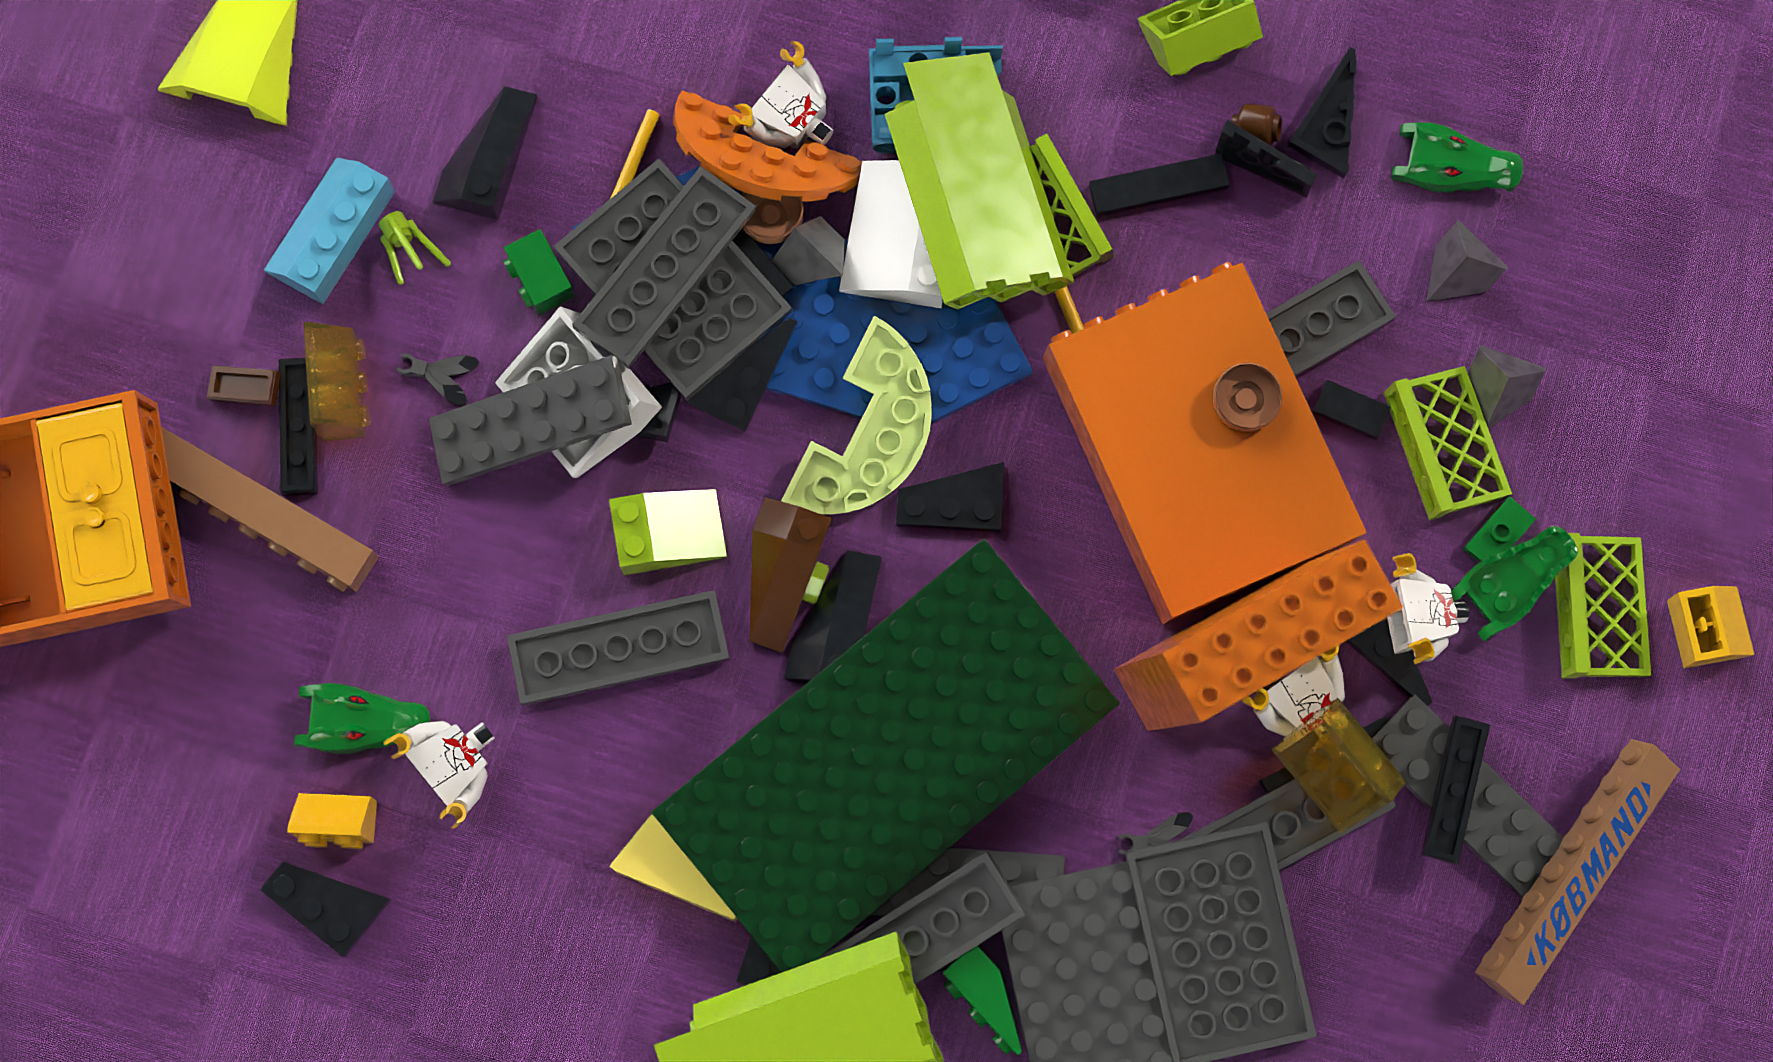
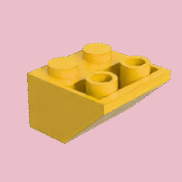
(1709, 625)
(333, 818)

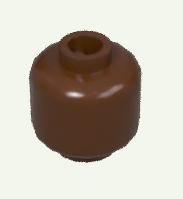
(1260, 121)

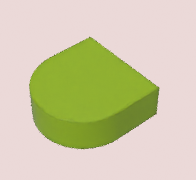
(816, 583)

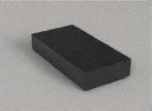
(1351, 410)

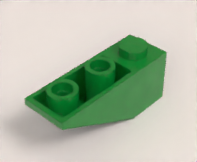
(983, 989)

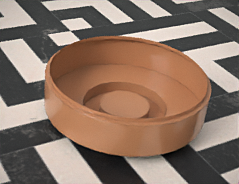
(773, 218)
(1247, 397)

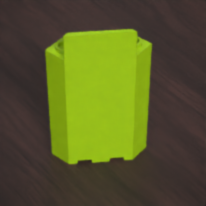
(975, 184)
(828, 1010)

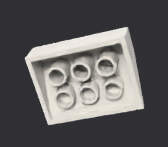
(885, 241)
(562, 348)

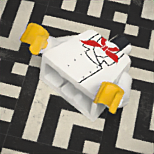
(789, 107)
(1427, 613)
(1300, 694)
(448, 762)

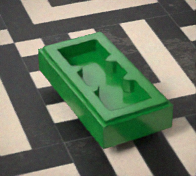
(1500, 531)

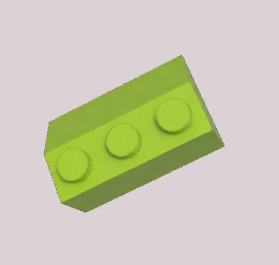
(1199, 31)

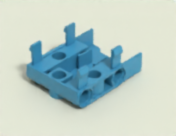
(890, 79)

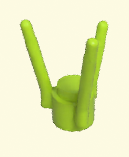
(399, 232)

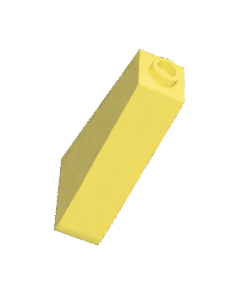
(660, 864)

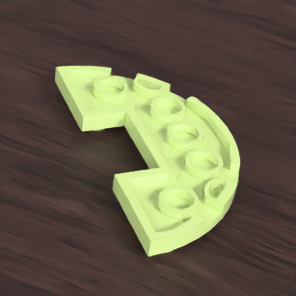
(886, 439)

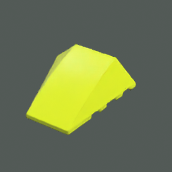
(240, 57)

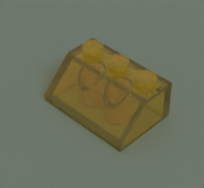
(335, 381)
(1339, 766)

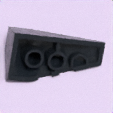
(484, 164)
(837, 617)

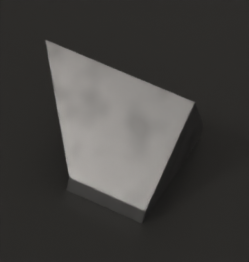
(811, 253)
(1462, 265)
(1502, 383)

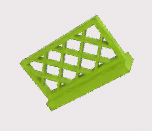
(1074, 206)
(1419, 443)
(1573, 612)

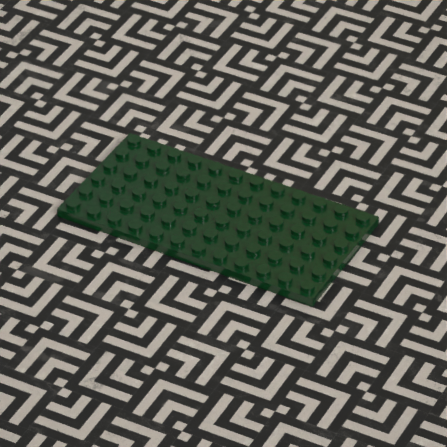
(885, 759)

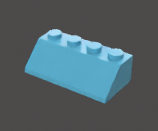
(331, 228)

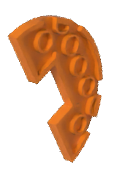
(753, 166)

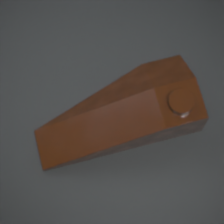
(783, 558)

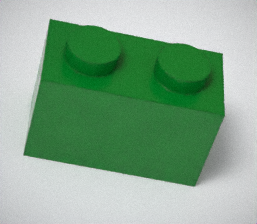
(539, 272)

